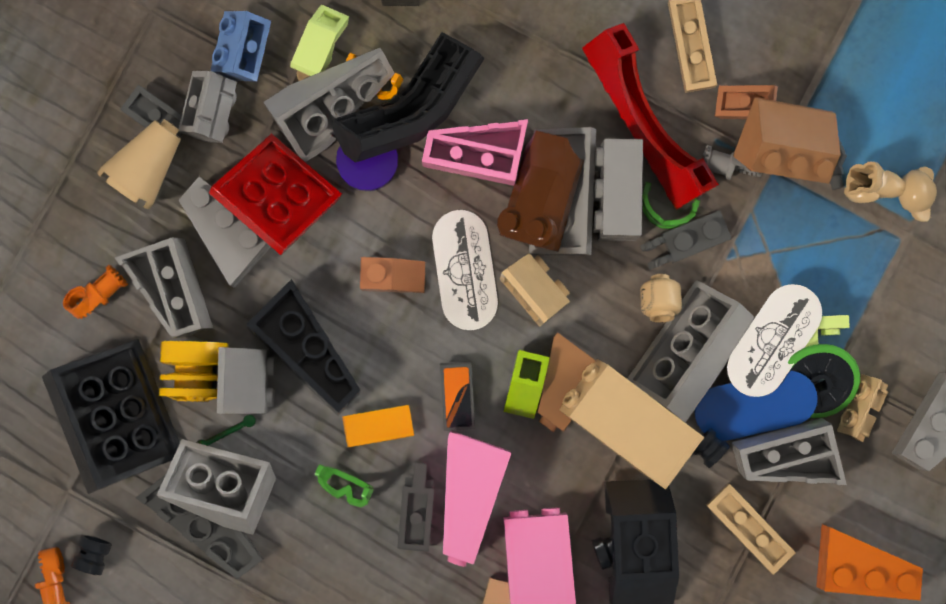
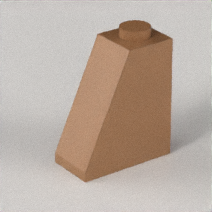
(562, 375)

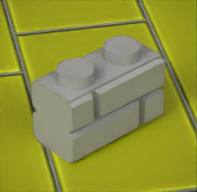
(208, 106)

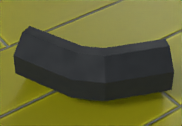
(415, 109)

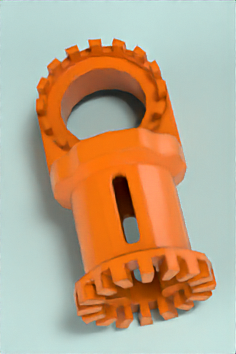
(93, 293)
(52, 570)

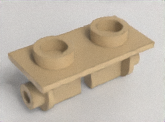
(855, 419)

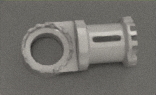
(724, 163)

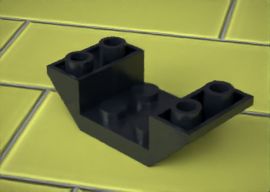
(642, 542)

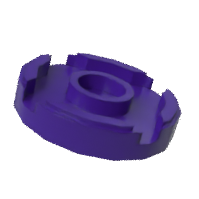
(369, 173)

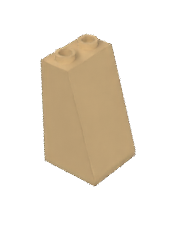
(631, 423)

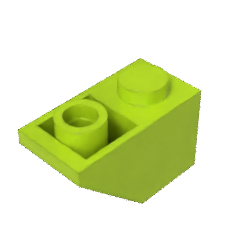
(526, 384)

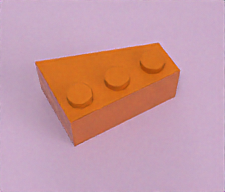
(862, 569)

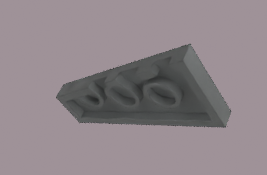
(223, 545)

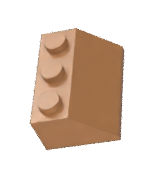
(789, 141)

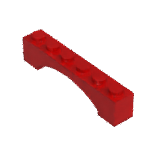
(614, 61)

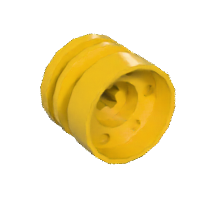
(192, 371)

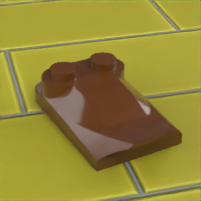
(542, 192)

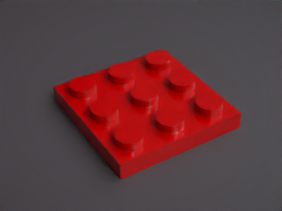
(275, 194)

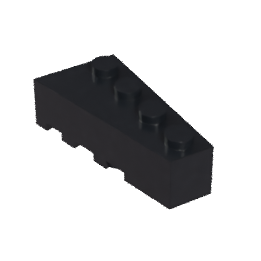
(301, 344)

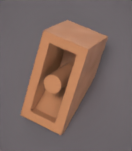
(392, 275)

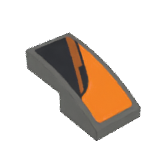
(457, 396)

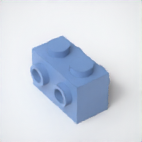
(240, 45)

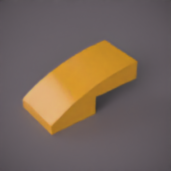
(378, 426)

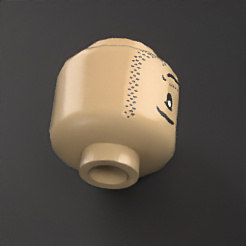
(661, 298)

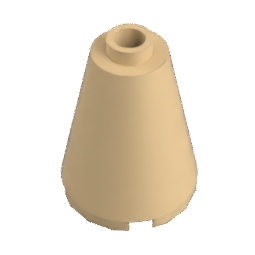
(143, 163)

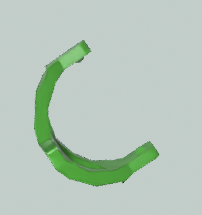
(655, 219)
(325, 472)

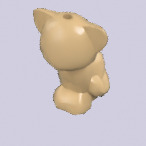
(915, 190)

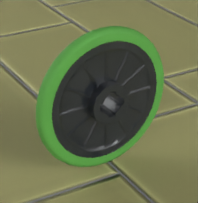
(839, 374)

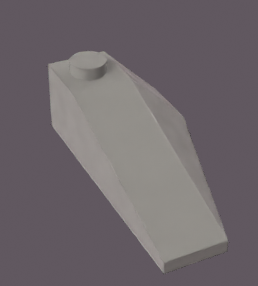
(308, 106)

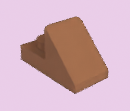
(736, 101)

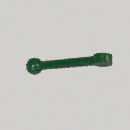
(249, 421)

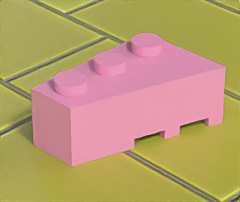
(477, 151)

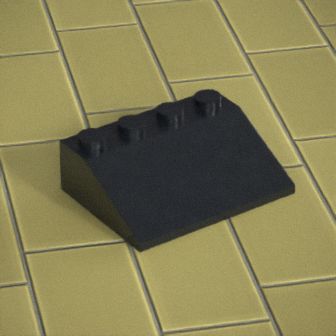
(112, 415)

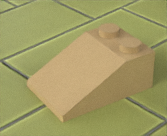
(534, 288)

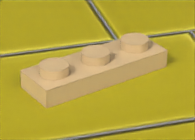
(692, 45)
(750, 528)

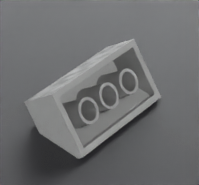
(691, 350)

